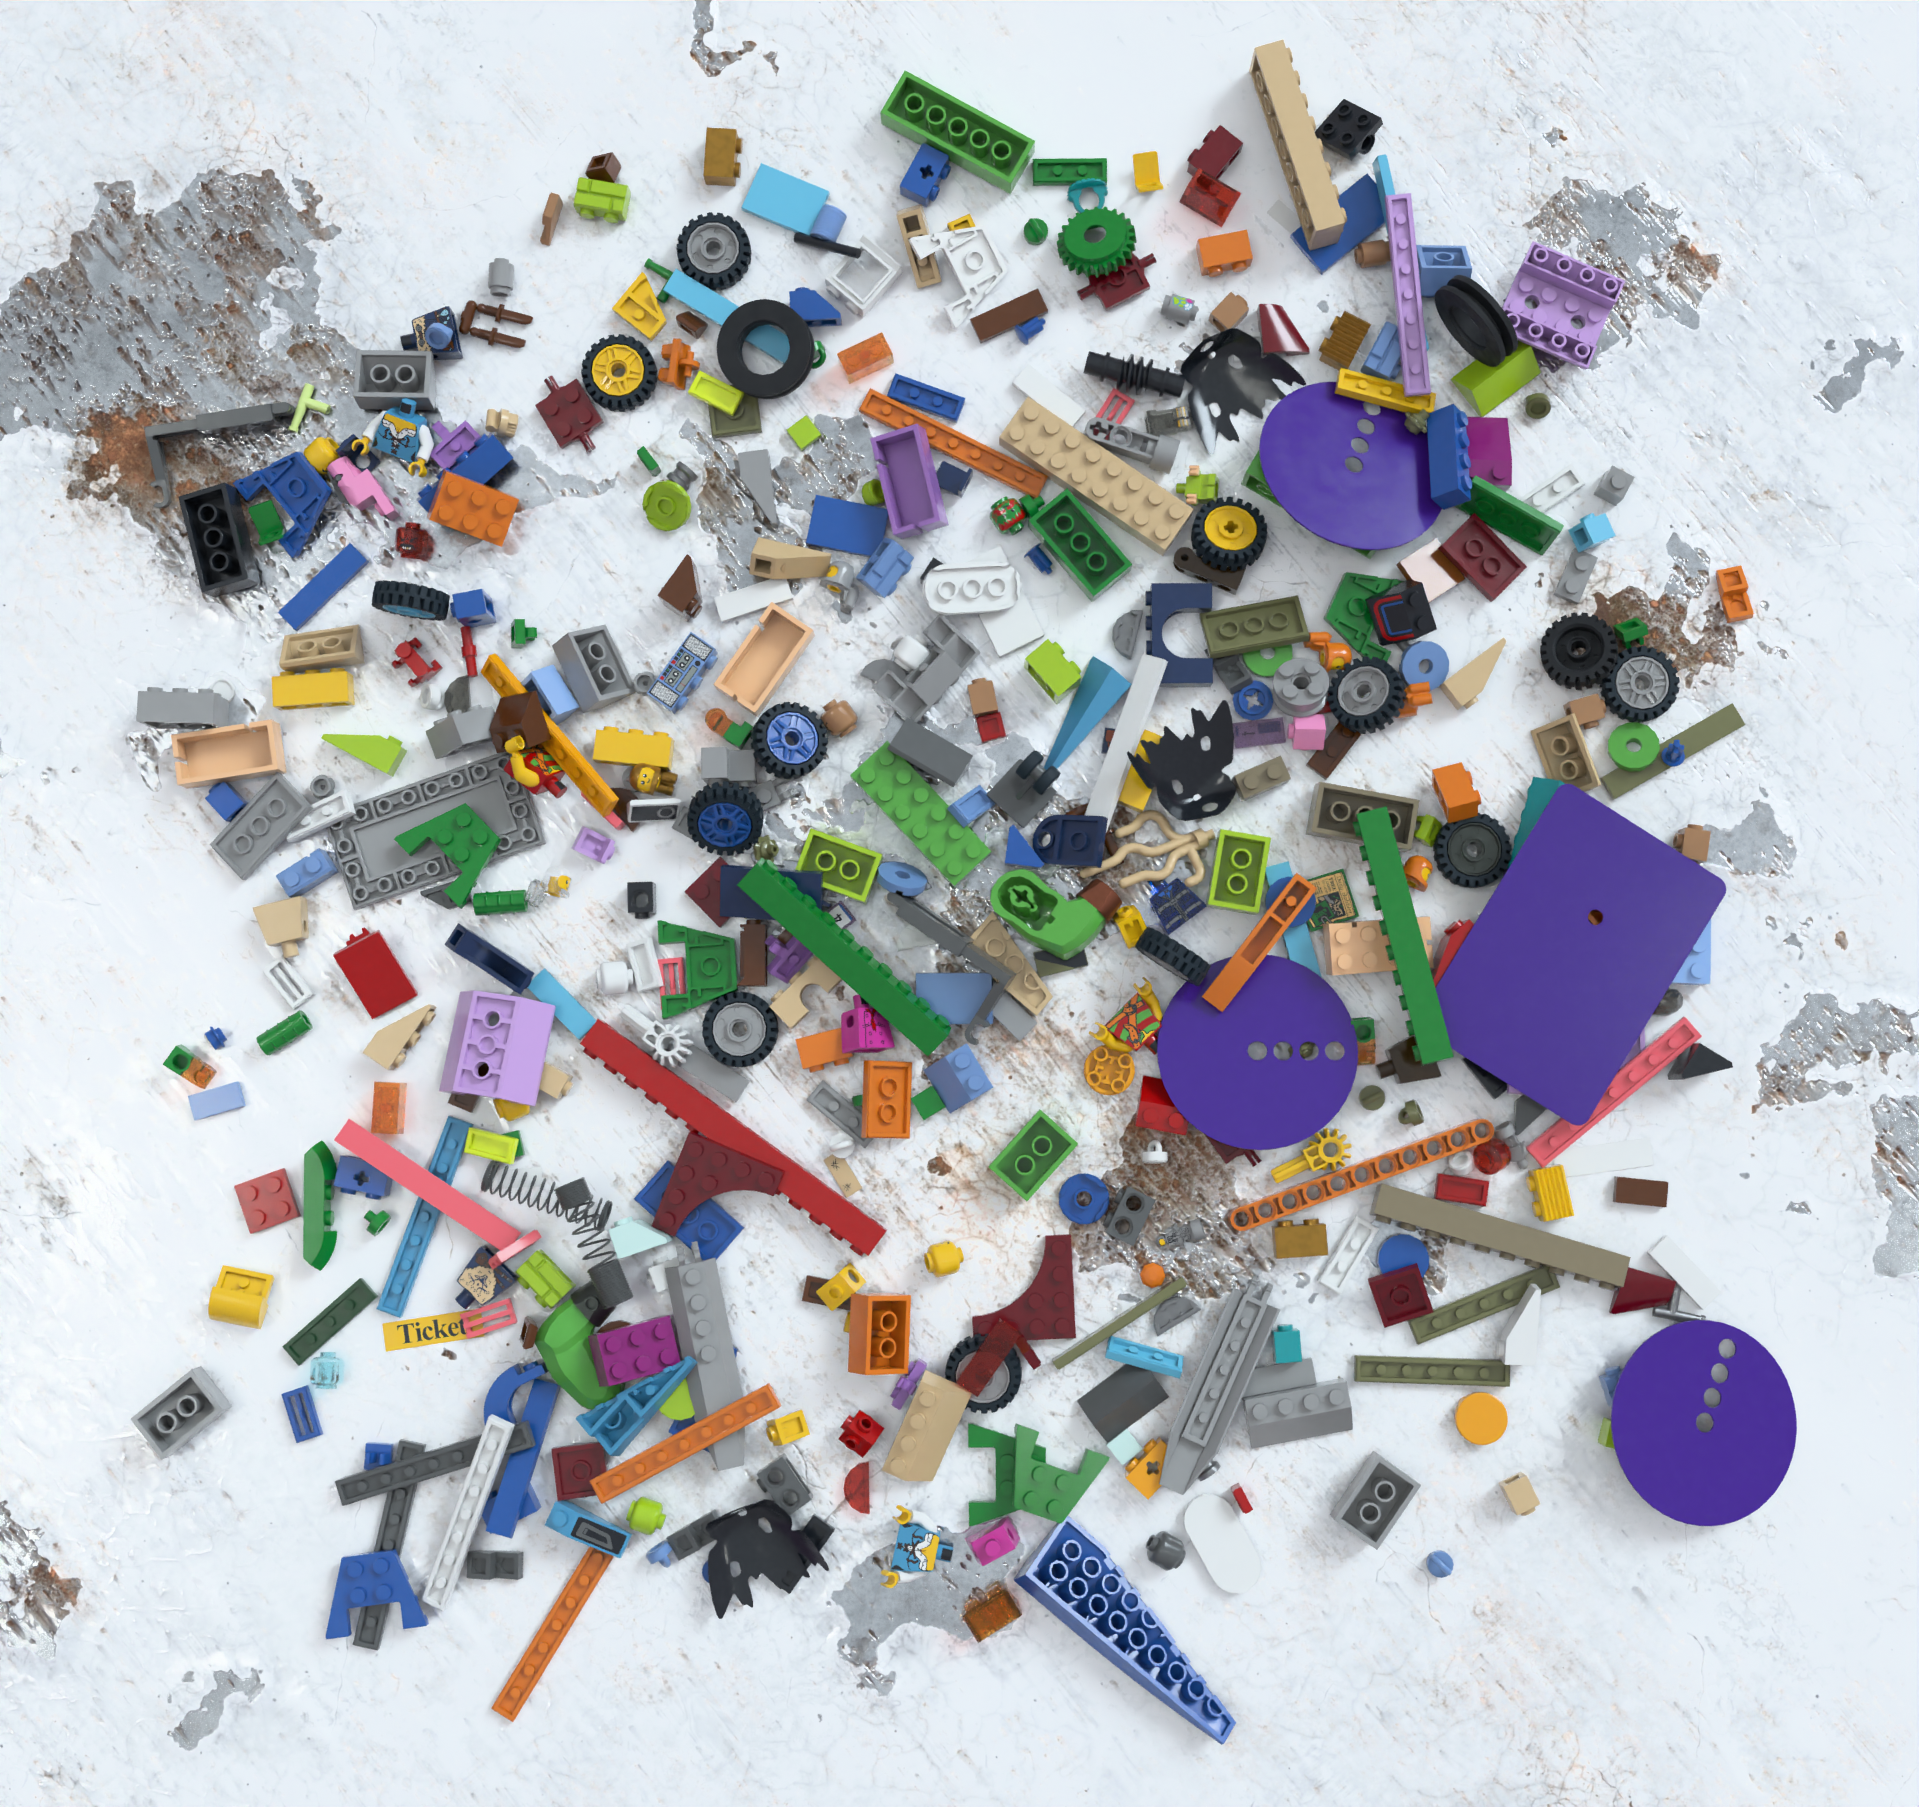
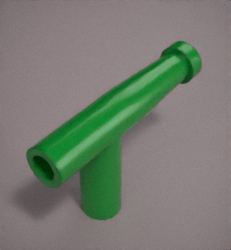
(663, 272)

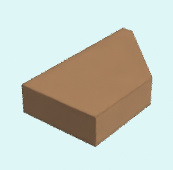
(550, 217)

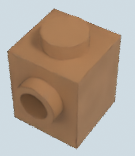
(1587, 710)
(1693, 842)

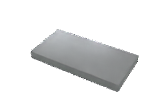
(261, 826)

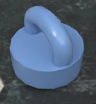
(438, 335)
(659, 1553)
(1439, 1563)

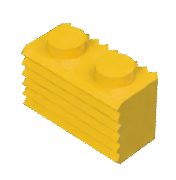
(1550, 1193)

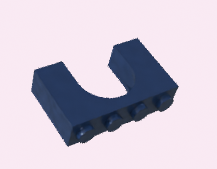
(1164, 602)

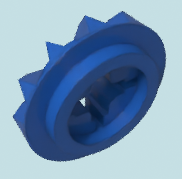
(1256, 711)

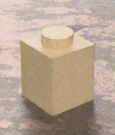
(555, 1081)
(1519, 1494)

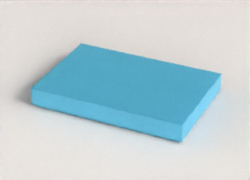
(784, 200)

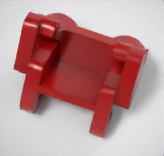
(415, 662)

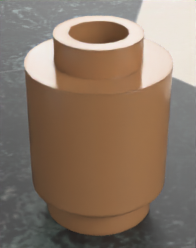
(1372, 253)

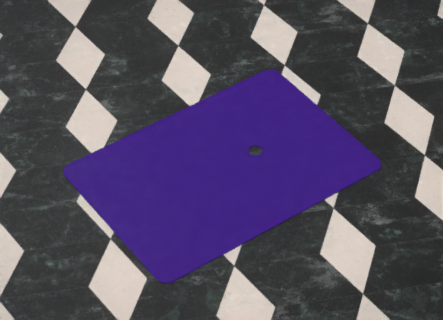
(1544, 989)

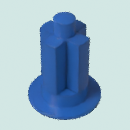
(1029, 329)
(1039, 559)
(1673, 754)

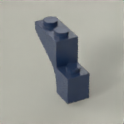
(490, 958)

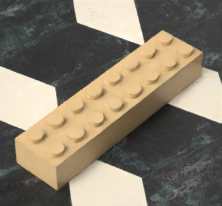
(1297, 144)
(1095, 476)

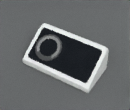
(653, 810)

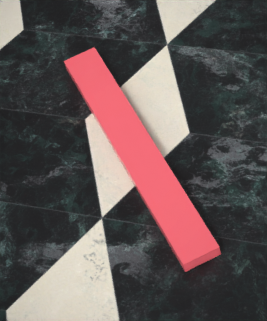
(1624, 1084)
(426, 1185)

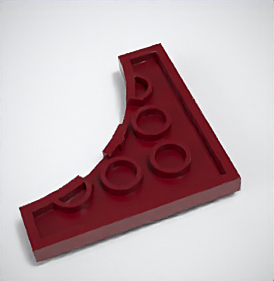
(706, 1171)
(1047, 1304)

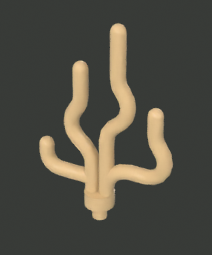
(1182, 845)

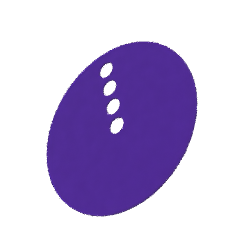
(1306, 470)
(1262, 1100)
(1654, 1430)

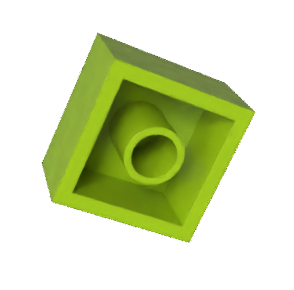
(1053, 671)

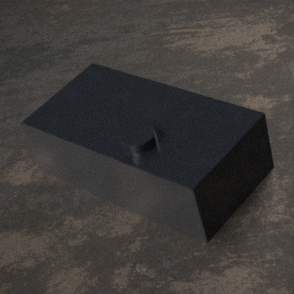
(219, 540)

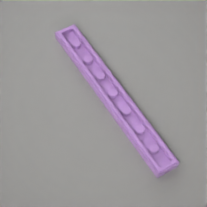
(1407, 295)

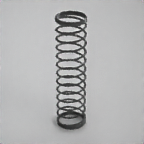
(487, 1184)

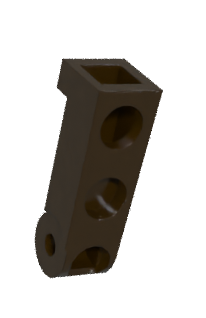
(1189, 564)

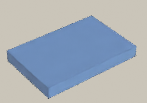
(955, 994)

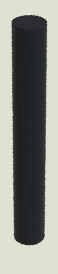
(827, 245)

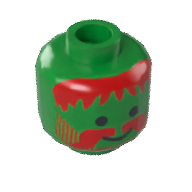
(1008, 516)

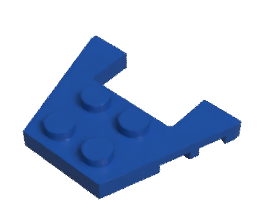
(297, 490)
(369, 1581)

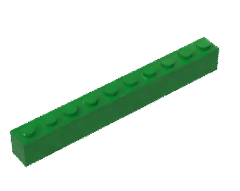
(1404, 937)
(845, 956)

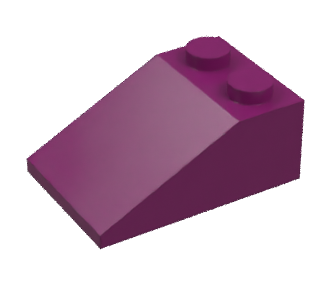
(1490, 450)

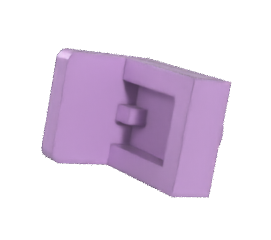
(594, 845)

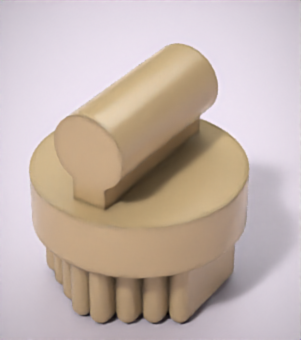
(501, 422)

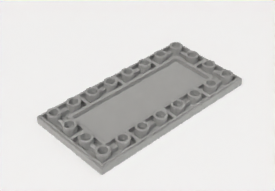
(381, 869)

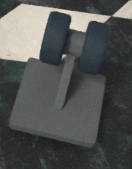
(1025, 789)

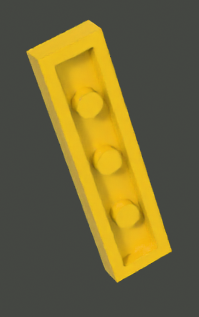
(1381, 392)

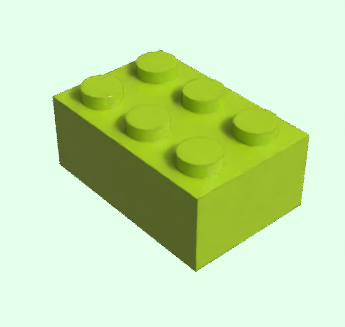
(845, 866)
(1238, 872)

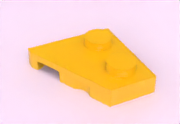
(641, 309)

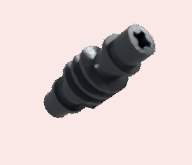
(1134, 374)

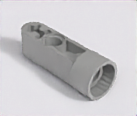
(1159, 450)

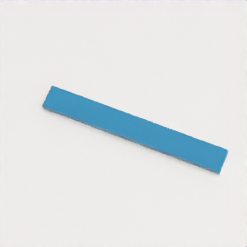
(423, 1221)

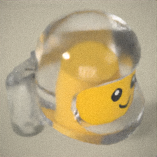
(554, 883)

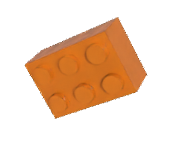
(472, 508)
(879, 1333)

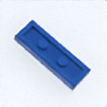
(926, 398)

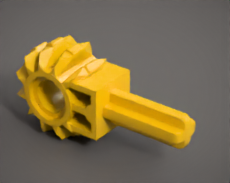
(1314, 1157)

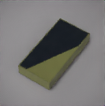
(1049, 964)

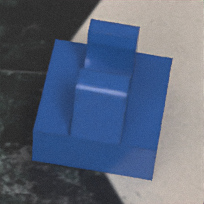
(377, 1454)

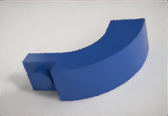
(504, 1387)

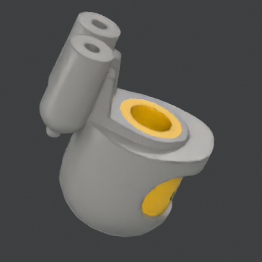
(839, 580)

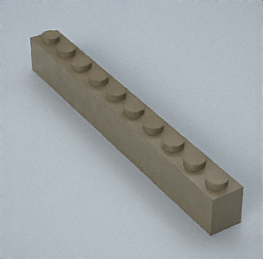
(1500, 1236)

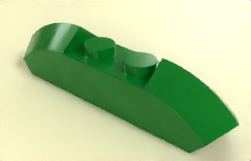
(317, 1214)

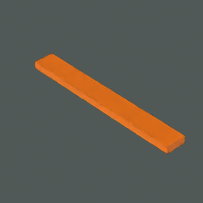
(956, 444)
(685, 1443)
(552, 1633)

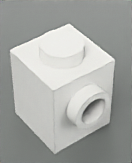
(657, 1275)

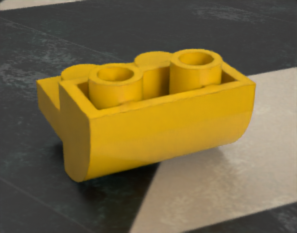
(240, 1297)

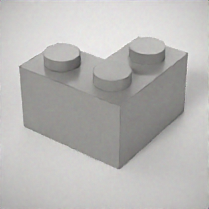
(460, 731)
(722, 765)

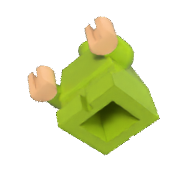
(1199, 487)

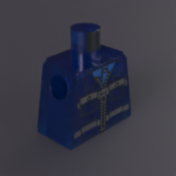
(1173, 904)

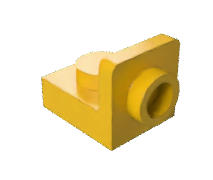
(1129, 924)
(787, 1428)

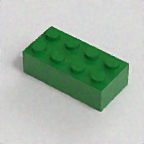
(1079, 545)

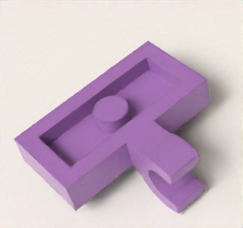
(453, 443)
(788, 959)
(907, 1386)

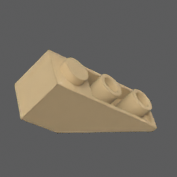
(787, 561)
(394, 1040)

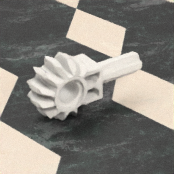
(658, 1037)

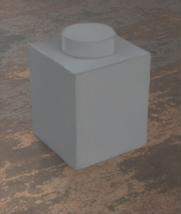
(1614, 485)

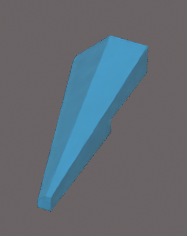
(1095, 697)
(624, 1416)

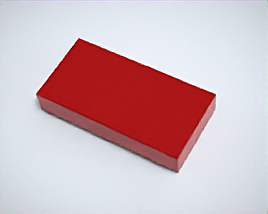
(1461, 1189)

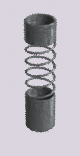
(607, 1277)

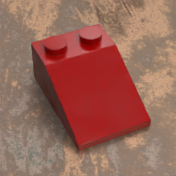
(1449, 947)

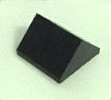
(1697, 1061)

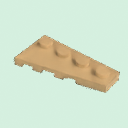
(1026, 985)

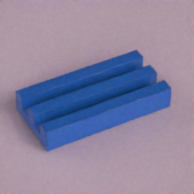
(311, 1411)

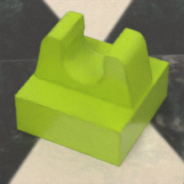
(1428, 830)

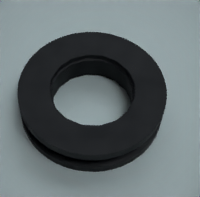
(1476, 320)
(737, 328)

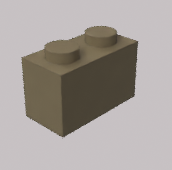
(1261, 778)

